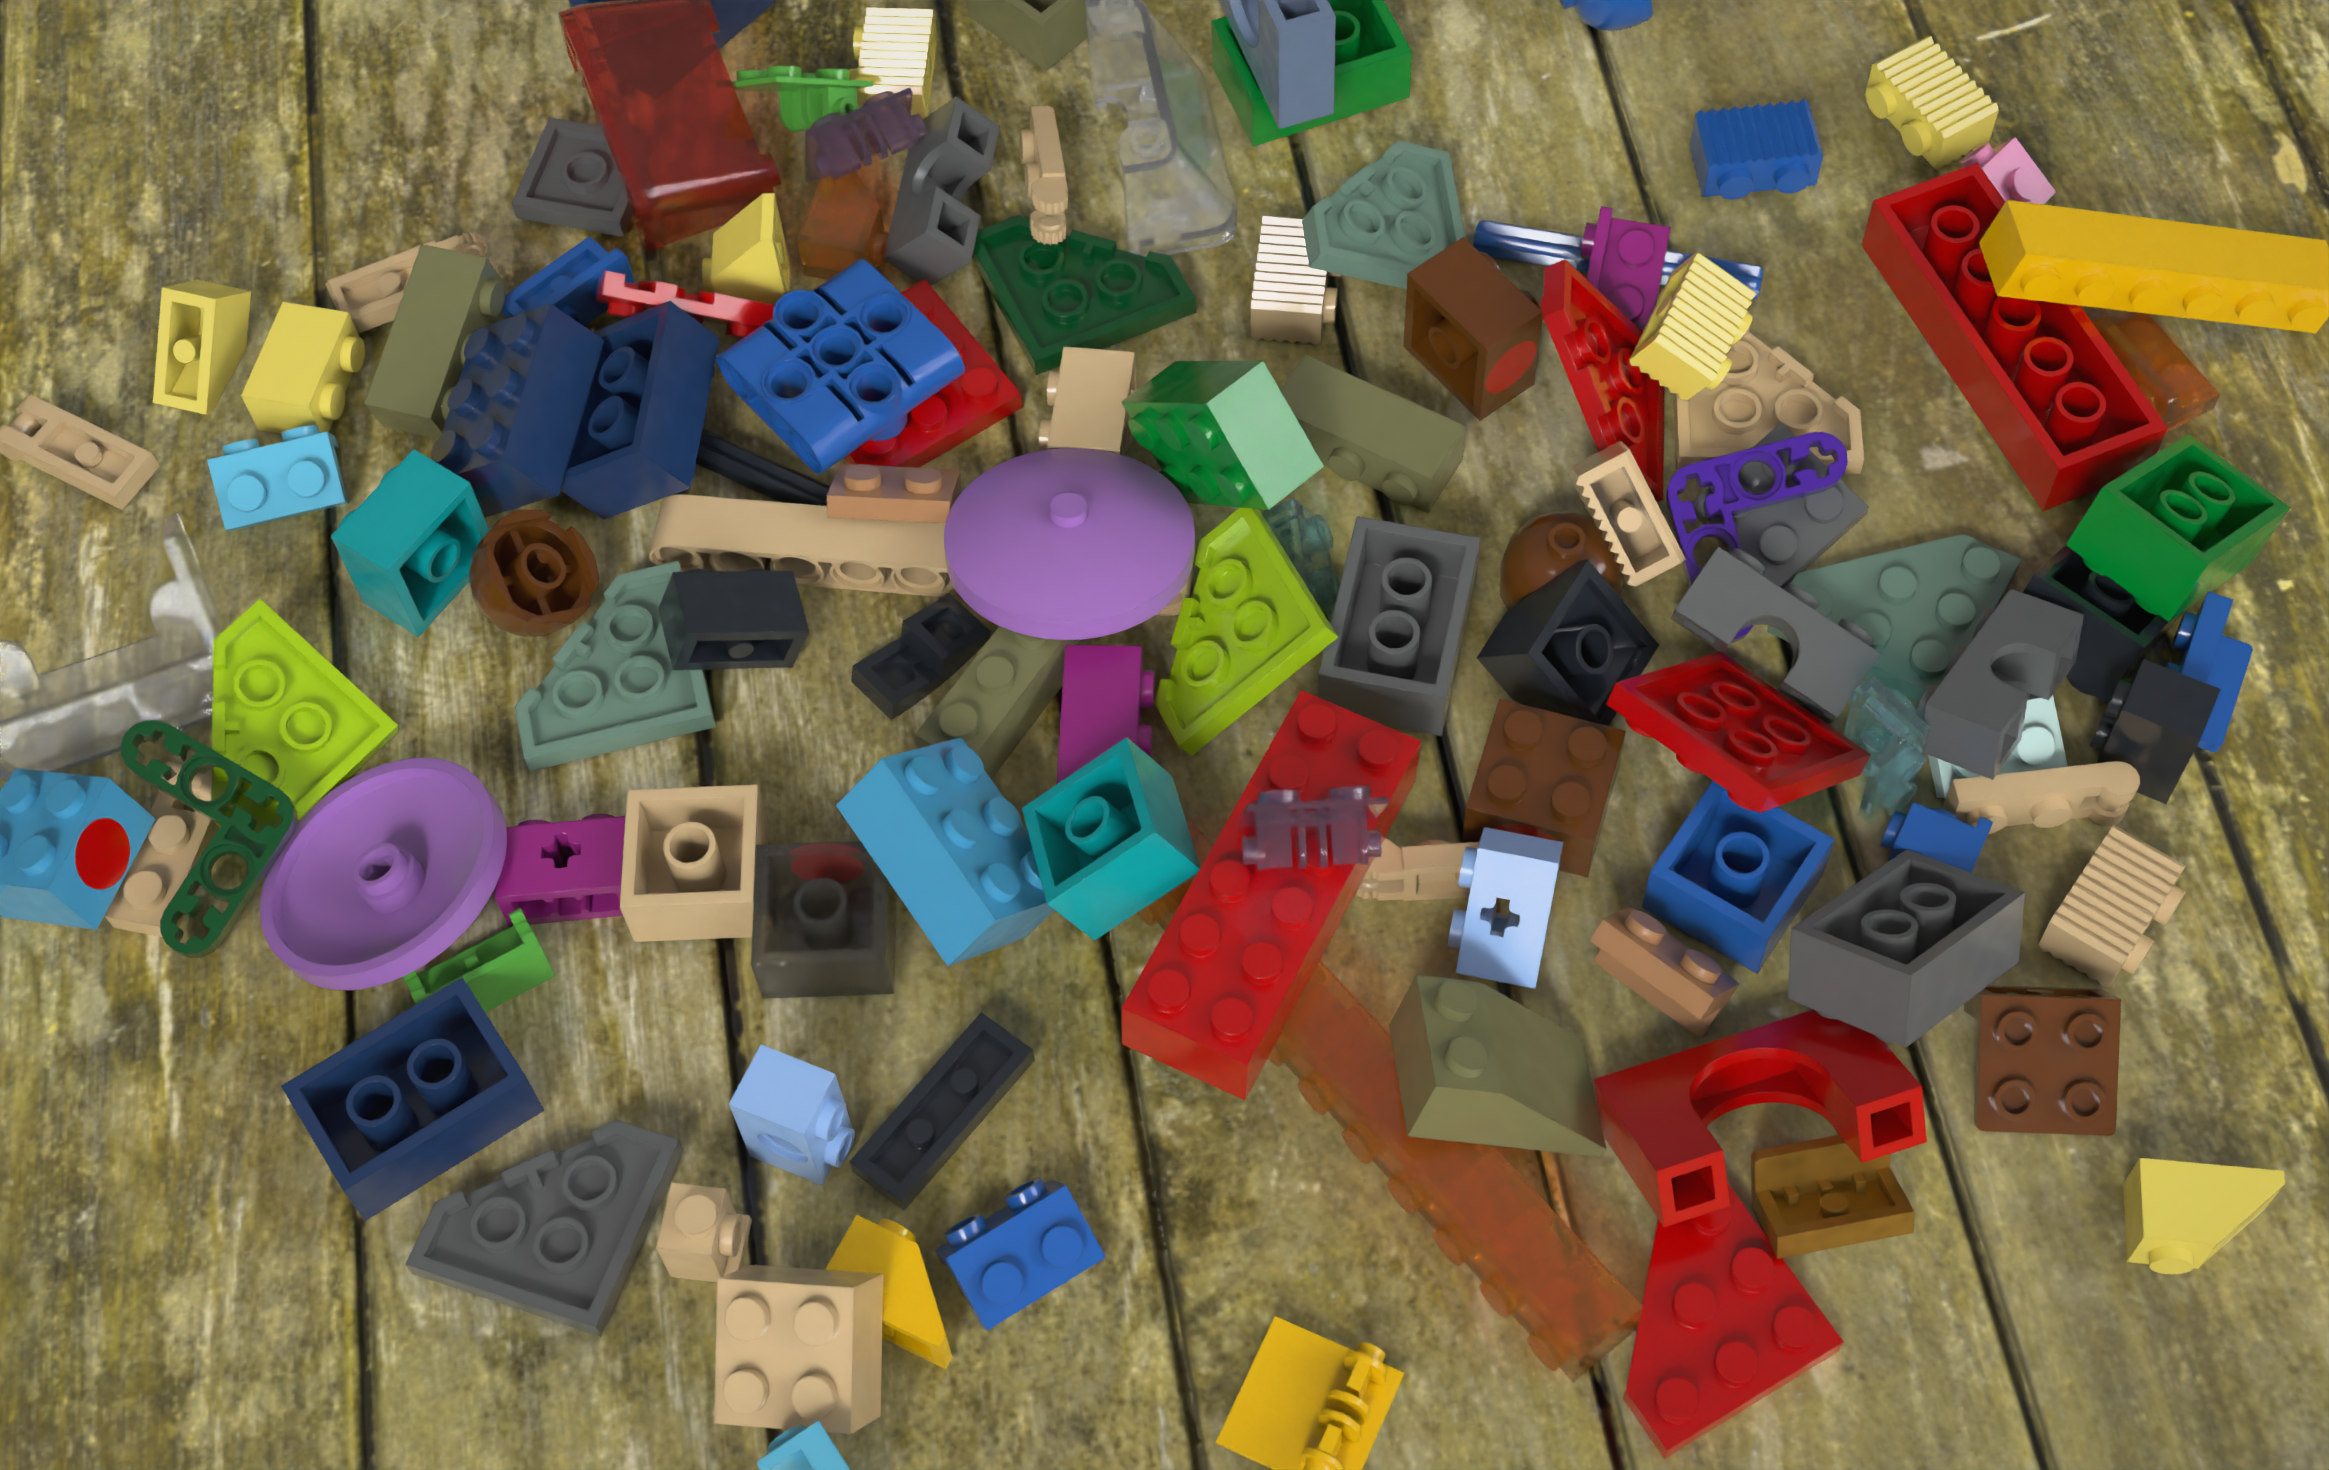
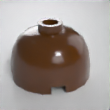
(1549, 547)
(532, 574)

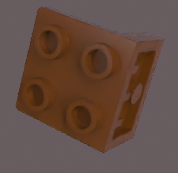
(2046, 1060)

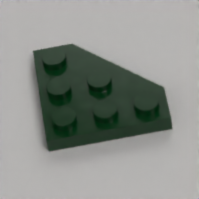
(1076, 290)

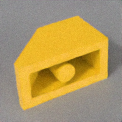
(908, 1300)

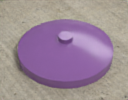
(1069, 543)
(384, 874)

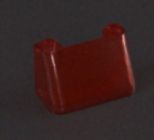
(668, 113)

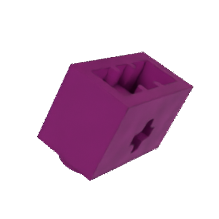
(563, 869)

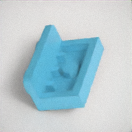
(277, 479)

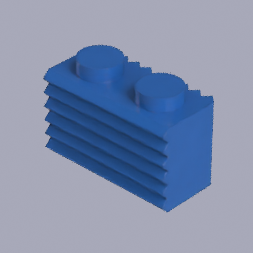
(1755, 149)

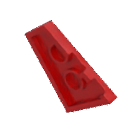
(629, 299)

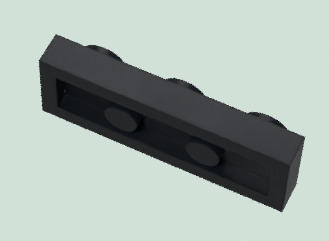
(942, 1111)

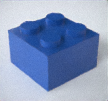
(1737, 876)

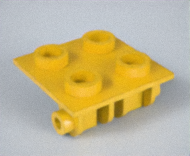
(1310, 1402)

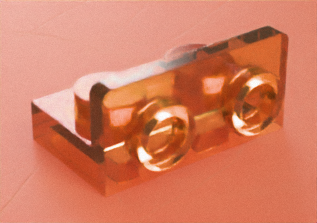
(2159, 369)

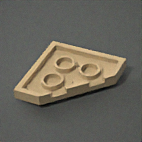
(1753, 399)

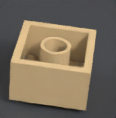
(691, 861)
(798, 1348)

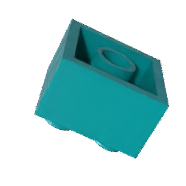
(412, 541)
(1110, 839)

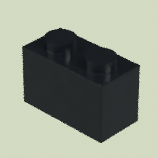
(733, 619)
(2155, 726)

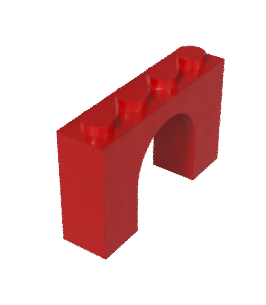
(1662, 1108)

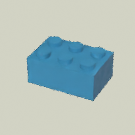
(949, 848)

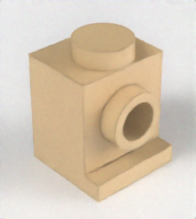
(701, 1233)

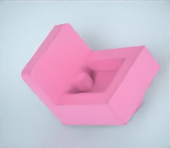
(2011, 172)

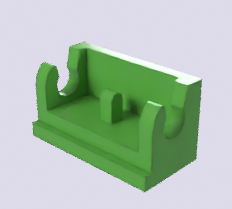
(492, 969)

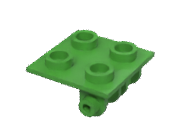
(804, 95)

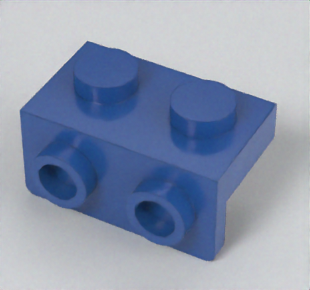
(570, 283)
(2212, 660)
(1019, 1250)

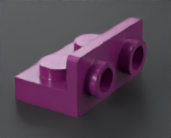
(1626, 263)

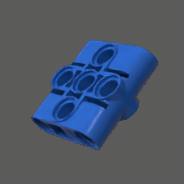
(840, 365)

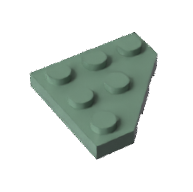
(1386, 217)
(1913, 603)
(614, 681)

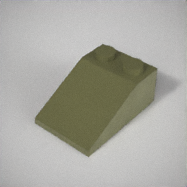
(1491, 1071)

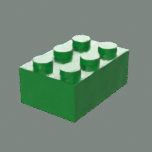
(1369, 69)
(1222, 433)
(2176, 527)

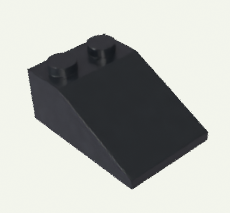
(2114, 627)

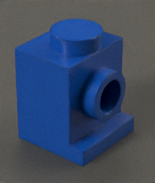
(1936, 835)

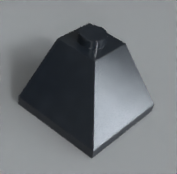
(1568, 646)

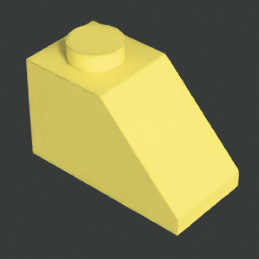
(750, 255)
(199, 343)
(2190, 1210)

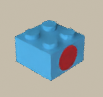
(65, 846)

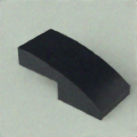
(924, 657)

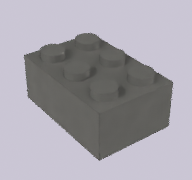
(1400, 624)
(1905, 947)

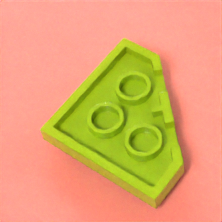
(1238, 632)
(287, 715)

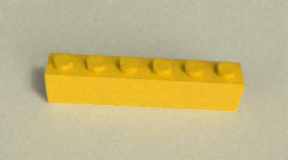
(2158, 266)

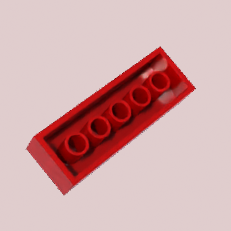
(2025, 366)
(1254, 937)

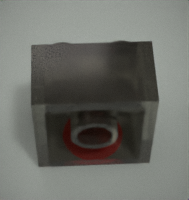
(822, 922)

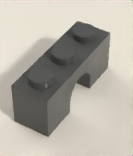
(930, 226)
(1827, 656)
(1984, 696)

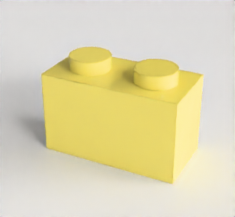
(303, 369)

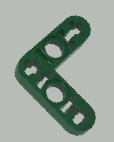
(232, 837)

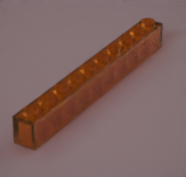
(1464, 1190)

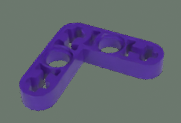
(1731, 499)

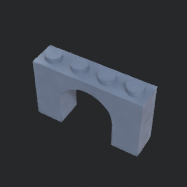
(1288, 53)

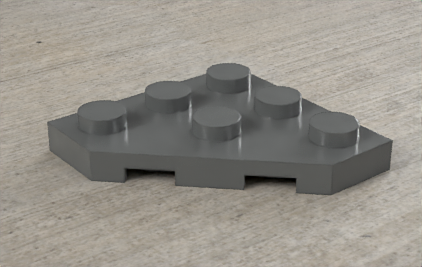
(554, 1228)

